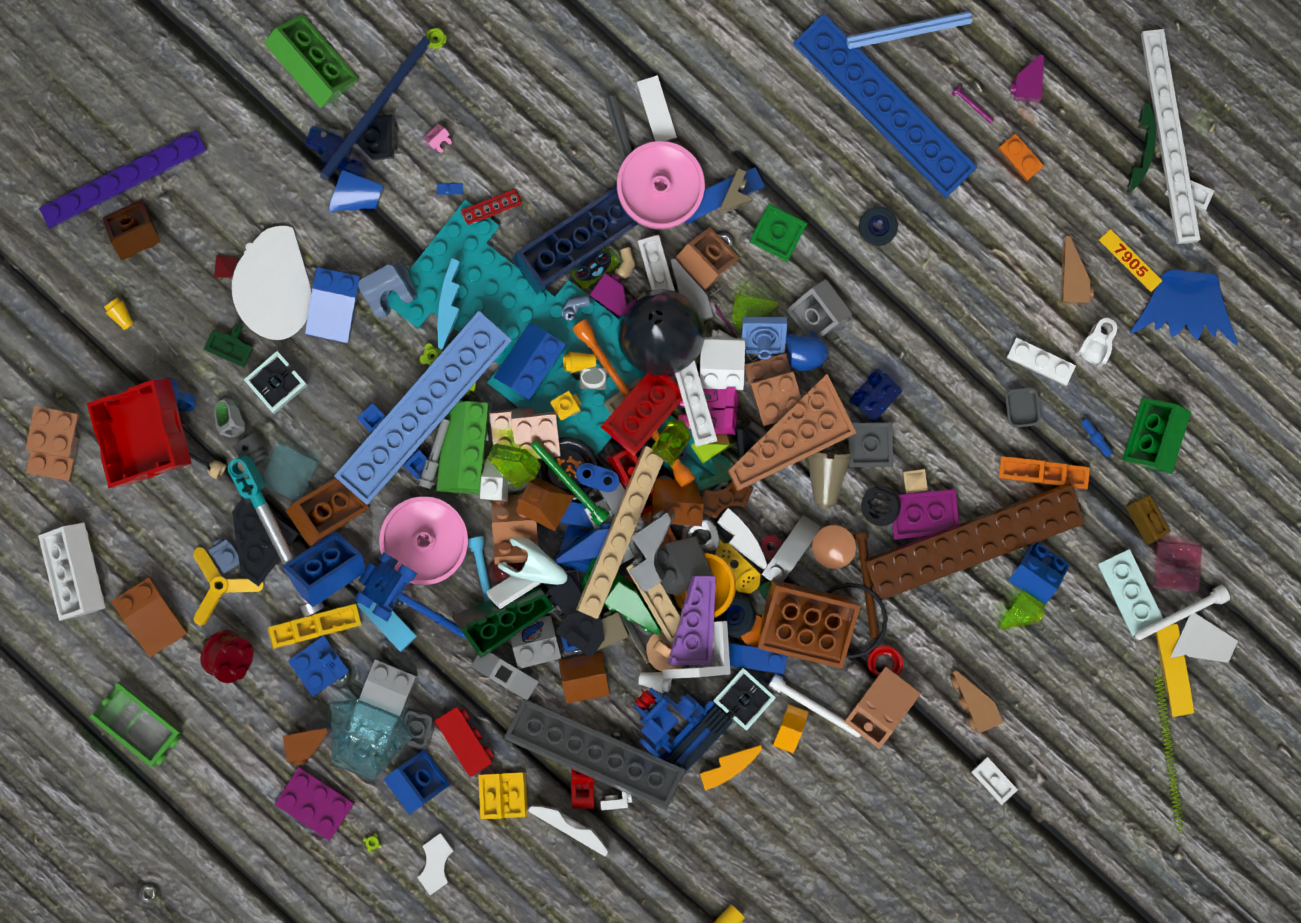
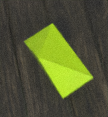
(712, 449)

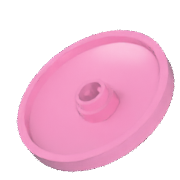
(660, 185)
(425, 538)

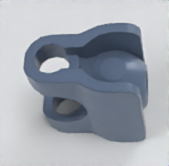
(381, 282)

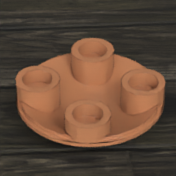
(834, 546)

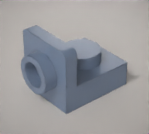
(225, 554)

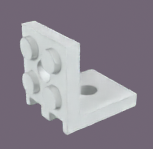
(720, 658)

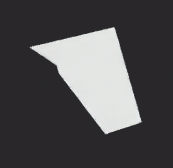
(1204, 641)

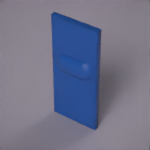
(449, 189)

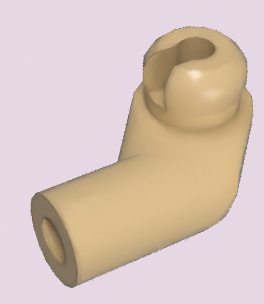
(627, 265)

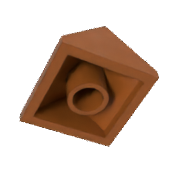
(583, 677)

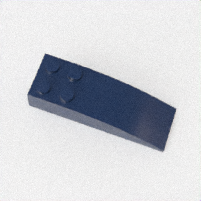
(573, 241)

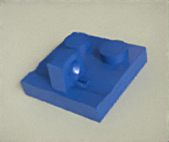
(318, 666)

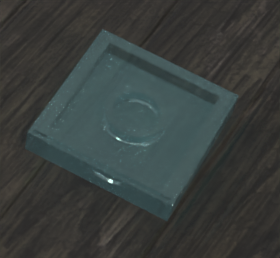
(289, 472)

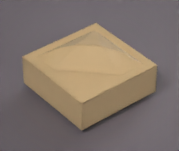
(915, 481)

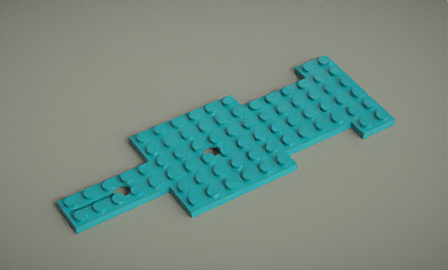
(510, 302)

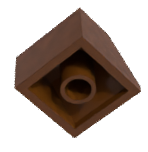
(131, 230)

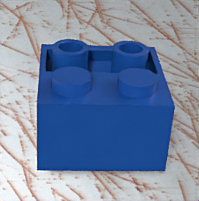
(1039, 572)

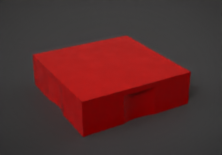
(139, 433)

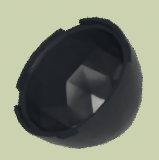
(661, 346)

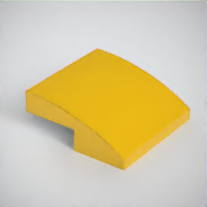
(503, 795)

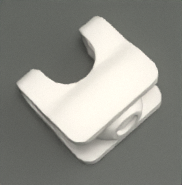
(1097, 346)

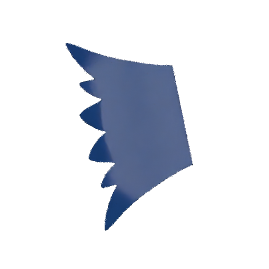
(1188, 300)

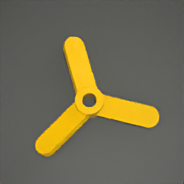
(213, 577)

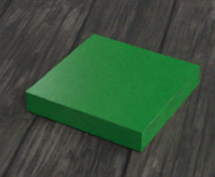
(778, 232)

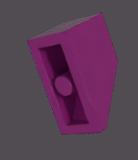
(1029, 82)
(610, 294)

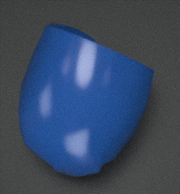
(806, 351)

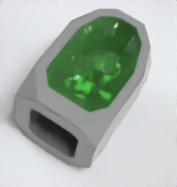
(228, 418)

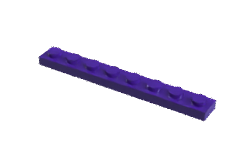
(122, 179)

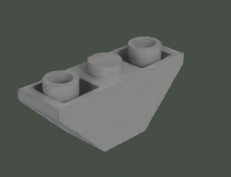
(505, 675)

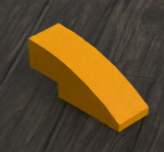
(729, 767)

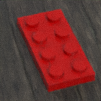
(643, 411)

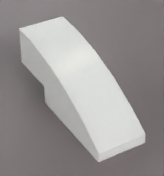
(743, 538)

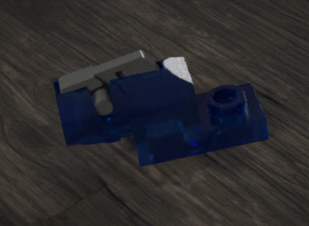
(328, 142)

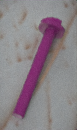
(972, 104)

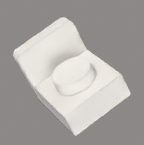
(613, 802)

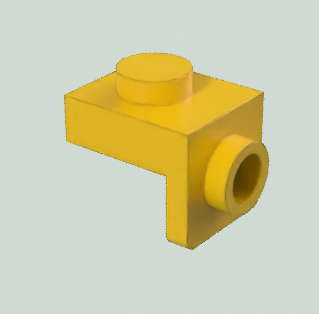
(566, 405)

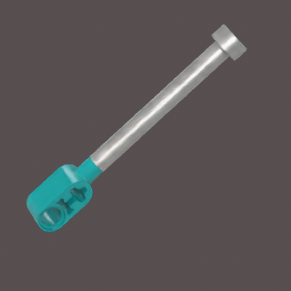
(264, 513)

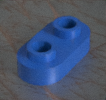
(597, 477)

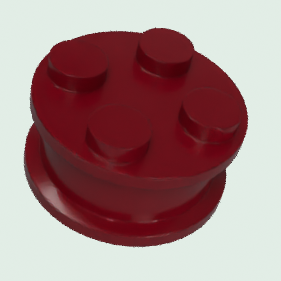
(226, 656)

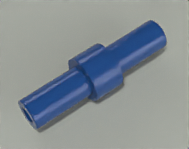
(1097, 438)

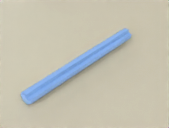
(909, 30)

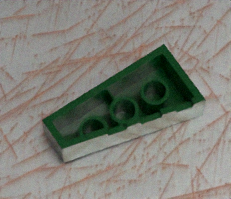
(490, 627)

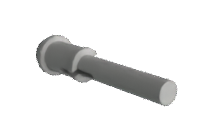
(431, 465)

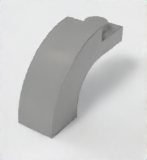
(791, 549)

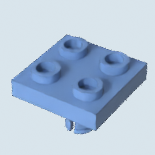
(764, 335)

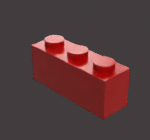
(623, 465)
(465, 741)

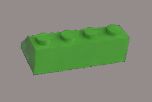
(310, 60)
(464, 448)

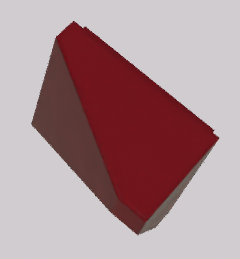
(225, 267)

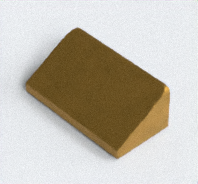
(1148, 519)

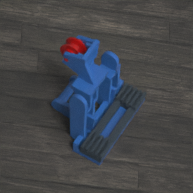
(694, 740)

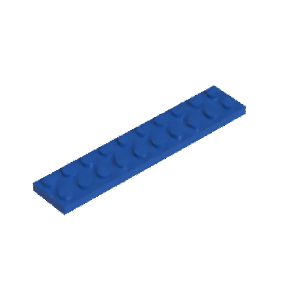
(885, 106)

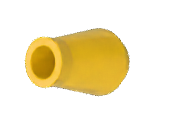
(118, 312)
(578, 361)

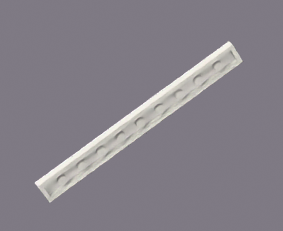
(1170, 136)
(688, 378)

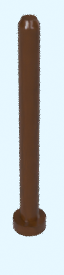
(869, 599)

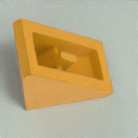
(790, 728)

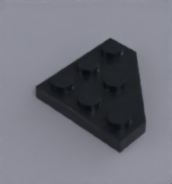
(254, 546)

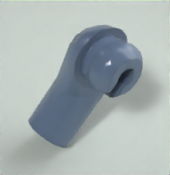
(572, 306)

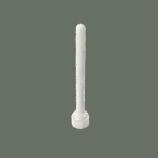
(1219, 595)
(778, 684)

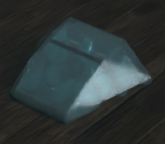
(365, 737)

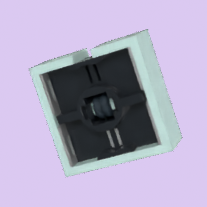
(275, 382)
(744, 699)

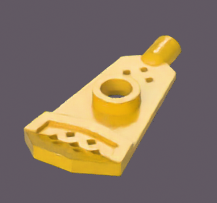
(743, 571)

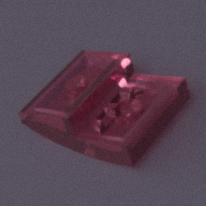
(1177, 566)

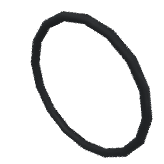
(882, 606)

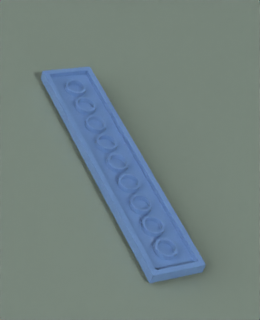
(423, 407)

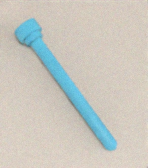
(476, 545)

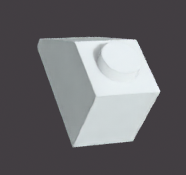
(493, 484)

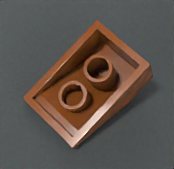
(325, 511)
(149, 616)

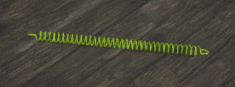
(1168, 752)

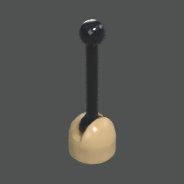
(214, 468)

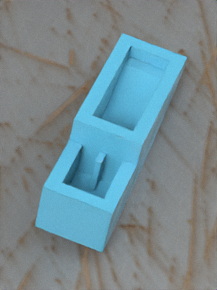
(394, 629)

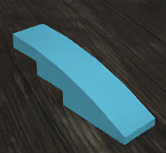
(447, 312)

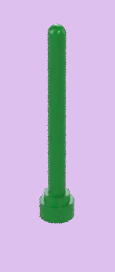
(598, 514)

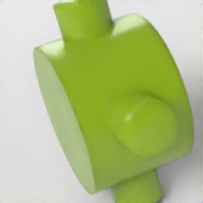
(372, 842)

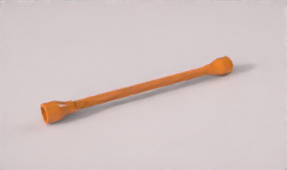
(585, 333)

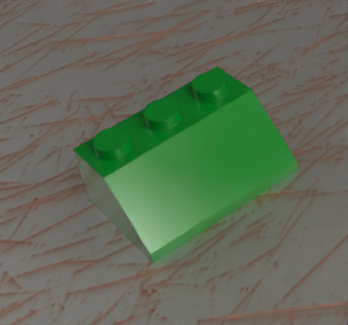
(1157, 435)

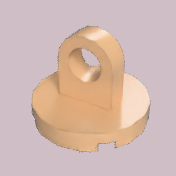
(659, 651)

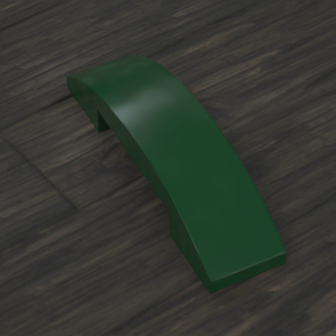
(1146, 122)

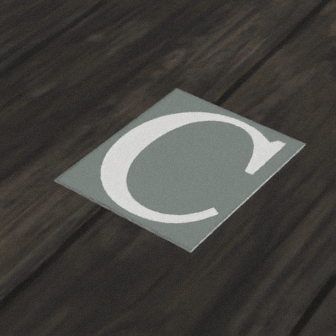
(593, 378)

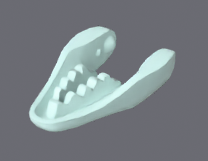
(538, 566)

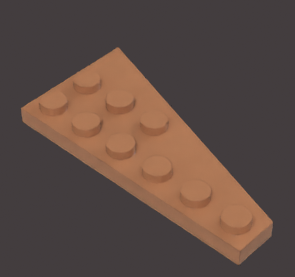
(805, 429)

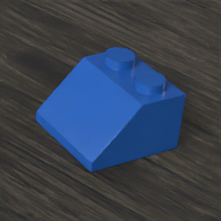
(417, 781)

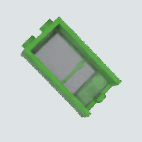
(136, 725)

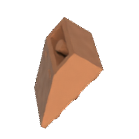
(882, 707)

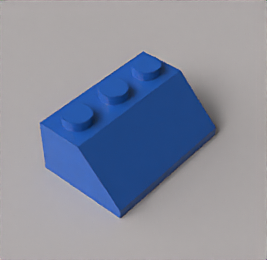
(530, 361)
(325, 568)

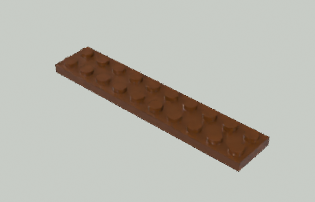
(974, 541)

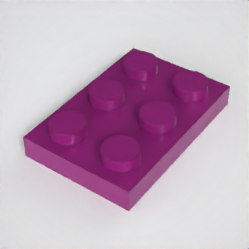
(925, 514)
(314, 803)

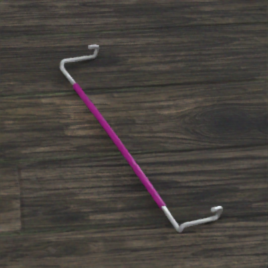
(726, 322)

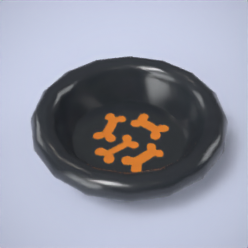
(573, 454)

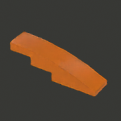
(1044, 472)

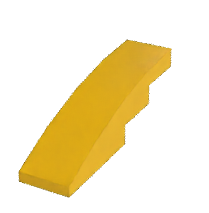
(314, 626)
(1174, 672)

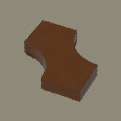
(717, 501)

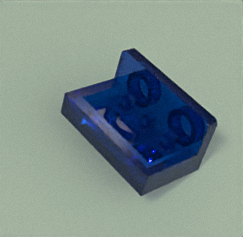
(875, 395)

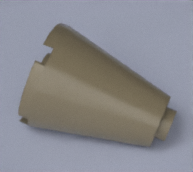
(827, 475)

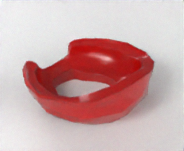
(885, 650)

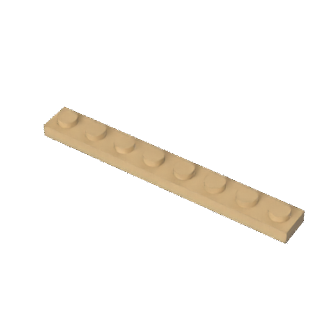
(620, 533)

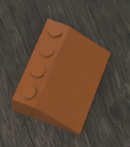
(807, 623)

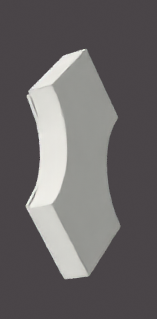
(434, 875)

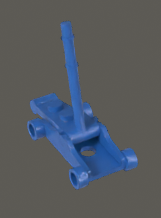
(386, 586)

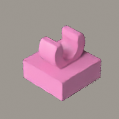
(436, 136)

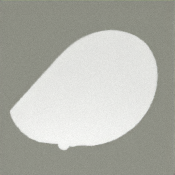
(272, 285)

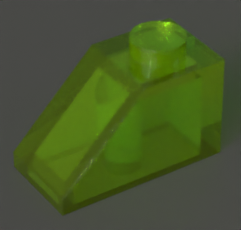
(751, 307)
(514, 464)
(1022, 612)

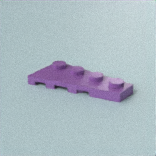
(695, 628)

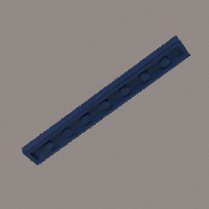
(375, 108)

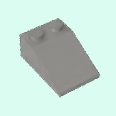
(388, 687)

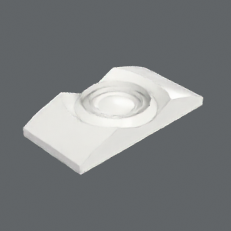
(570, 826)

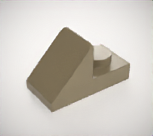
(734, 198)

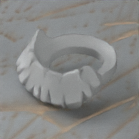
(712, 544)

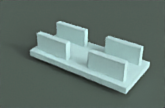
(1130, 591)

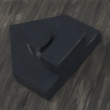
(380, 138)
(582, 632)

